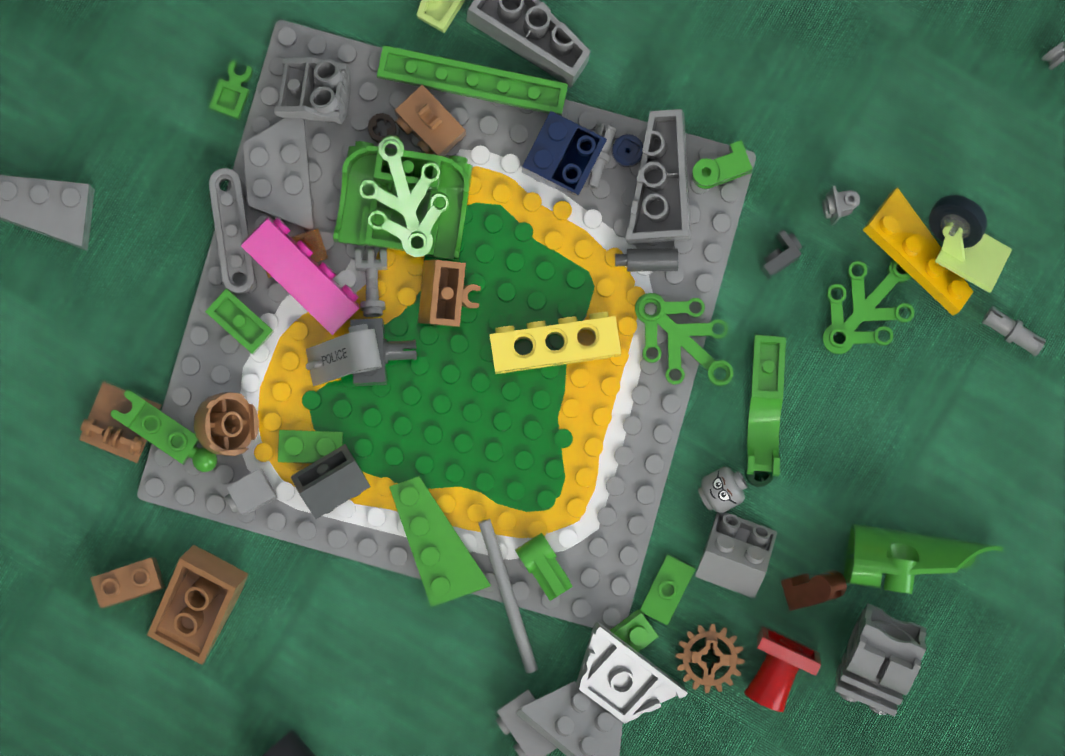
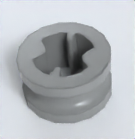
(1055, 56)

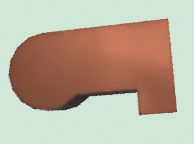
(805, 592)

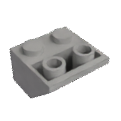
(736, 554)

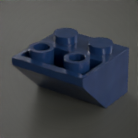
(563, 154)

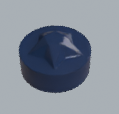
(627, 150)

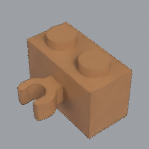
(429, 123)
(444, 293)

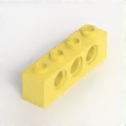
(508, 360)

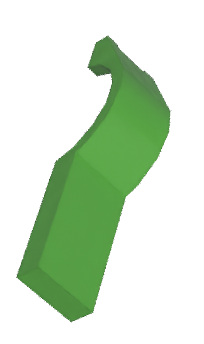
(765, 404)

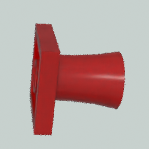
(779, 669)

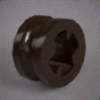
(373, 125)

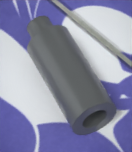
(648, 259)

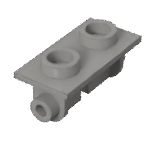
(839, 204)

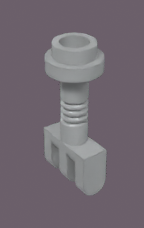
(372, 306)

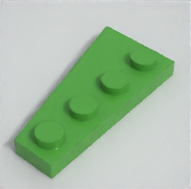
(438, 551)

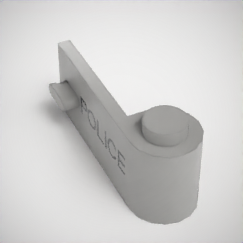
(344, 355)

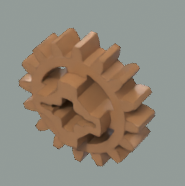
(723, 659)

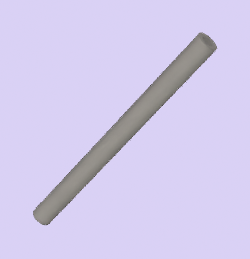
(508, 596)

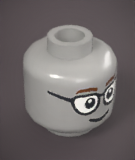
(722, 489)

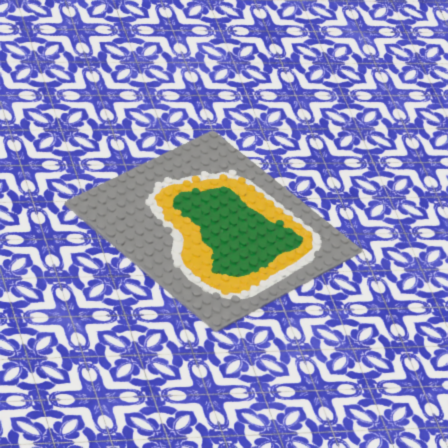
(532, 450)

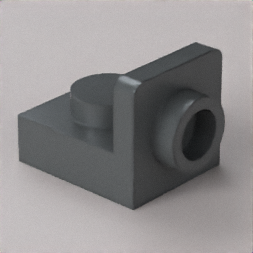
(780, 260)

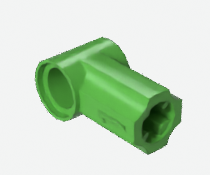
(541, 562)

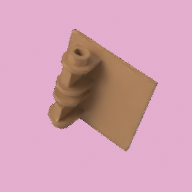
(108, 433)

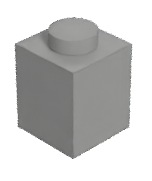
(250, 493)

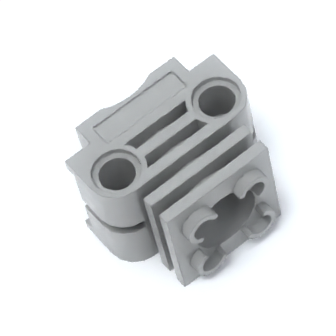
(880, 661)

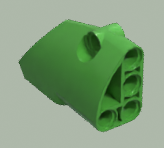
(903, 556)

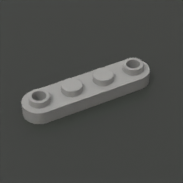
(231, 230)

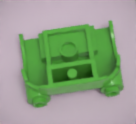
(353, 213)

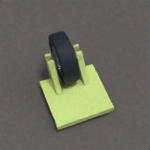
(966, 247)

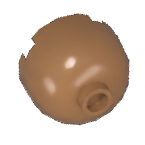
(226, 424)

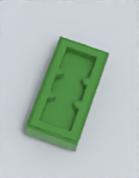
(667, 590)

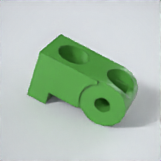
(711, 173)

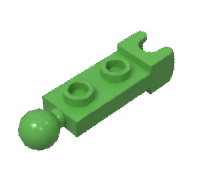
(165, 433)

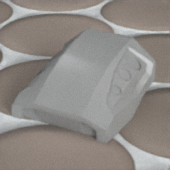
(314, 90)

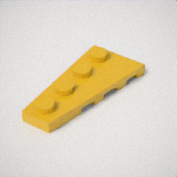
(915, 249)

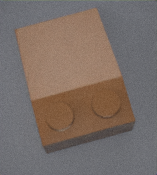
(197, 603)

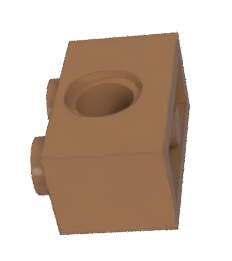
(128, 582)

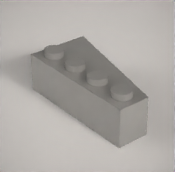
(48, 208)

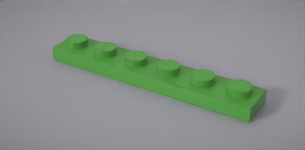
(472, 80)

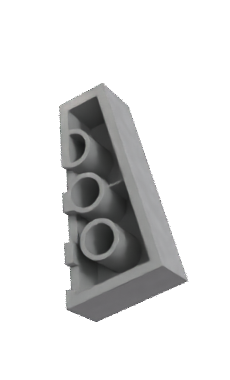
(532, 33)
(662, 192)

